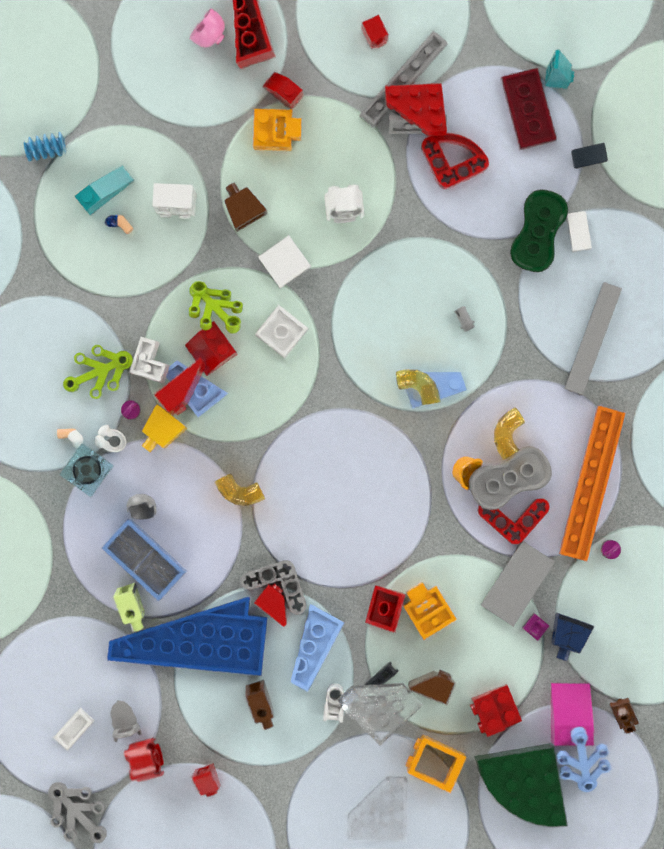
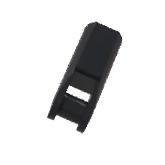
(378, 678)

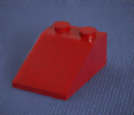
(180, 390)

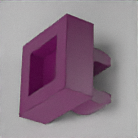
(535, 626)

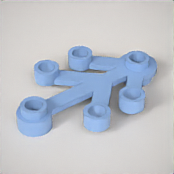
(586, 782)

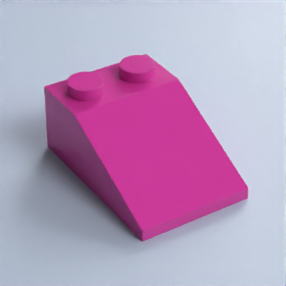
(571, 709)

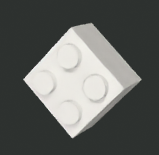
(174, 200)

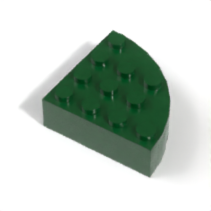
(526, 783)

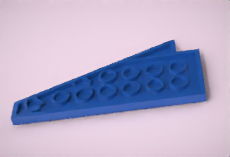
(209, 640)

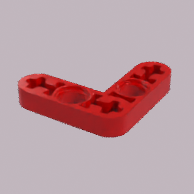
(518, 524)

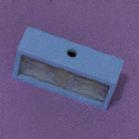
(144, 559)

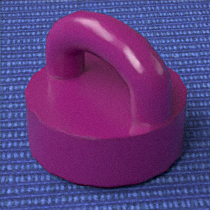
(130, 410)
(610, 549)

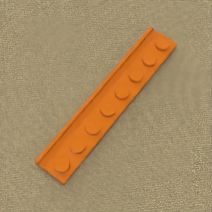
(592, 483)

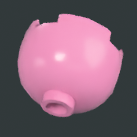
(209, 30)

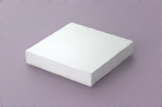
(284, 262)
(281, 331)

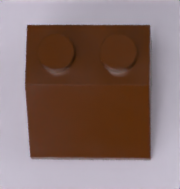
(434, 686)

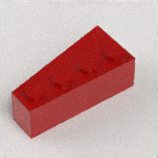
(251, 34)

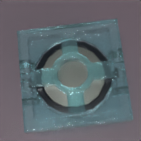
(88, 469)

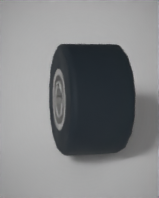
(589, 155)

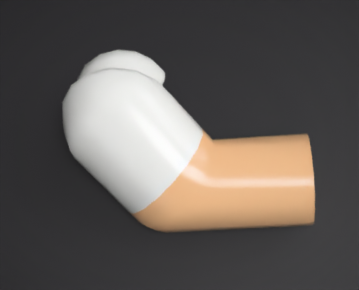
(72, 434)

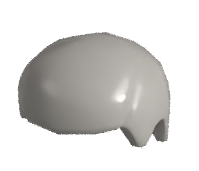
(141, 506)

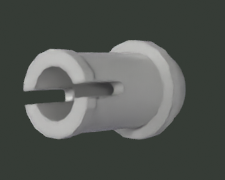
(464, 319)

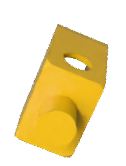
(161, 429)

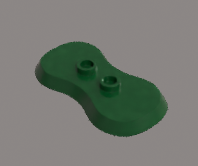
(543, 216)

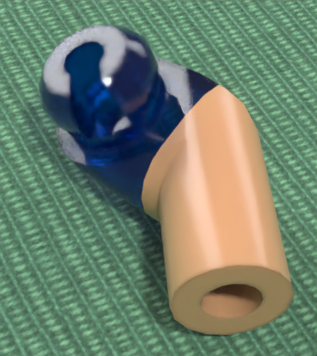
(119, 221)

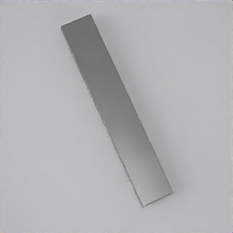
(405, 76)
(593, 338)

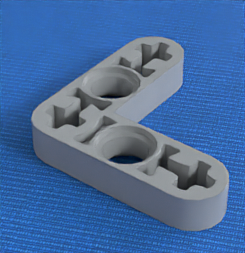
(285, 579)

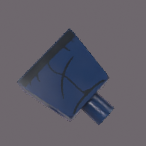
(569, 635)

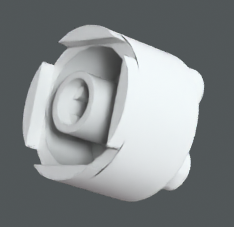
(344, 203)

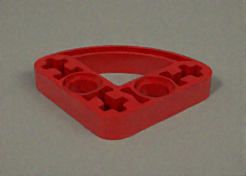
(446, 170)

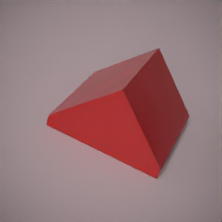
(385, 608)

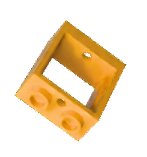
(453, 772)

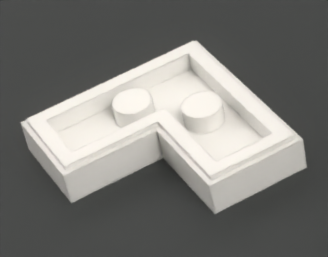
(144, 363)

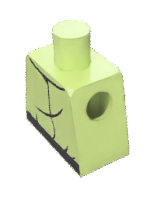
(128, 599)

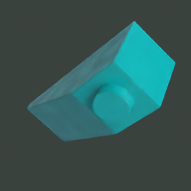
(559, 71)
(104, 189)

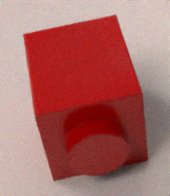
(375, 32)

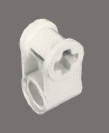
(332, 708)

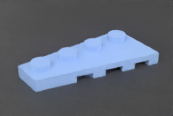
(317, 640)

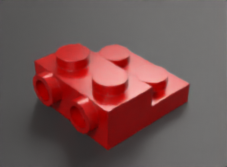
(495, 710)

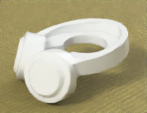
(107, 431)

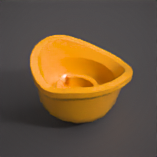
(464, 468)

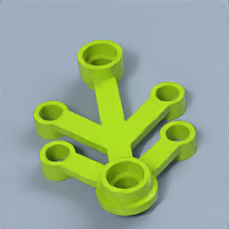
(200, 291)
(101, 370)

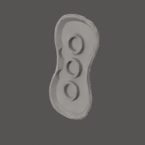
(497, 484)

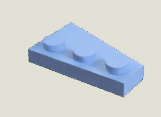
(447, 383)
(205, 393)

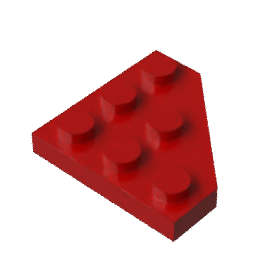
(419, 106)

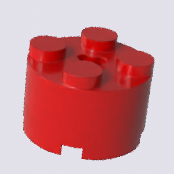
(144, 760)

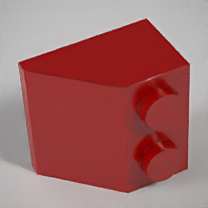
(211, 347)

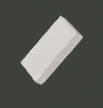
(578, 231)
(73, 729)

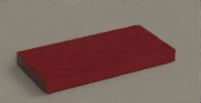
(528, 108)

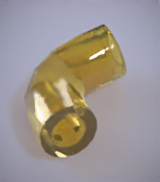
(421, 382)
(504, 432)
(239, 495)

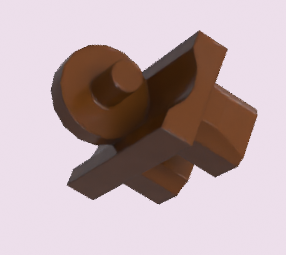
(624, 715)

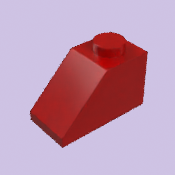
(284, 90)
(273, 603)
(206, 780)

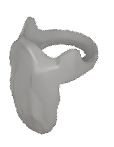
(123, 721)

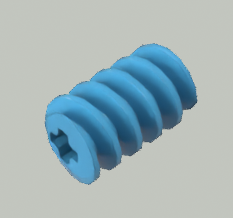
(43, 147)

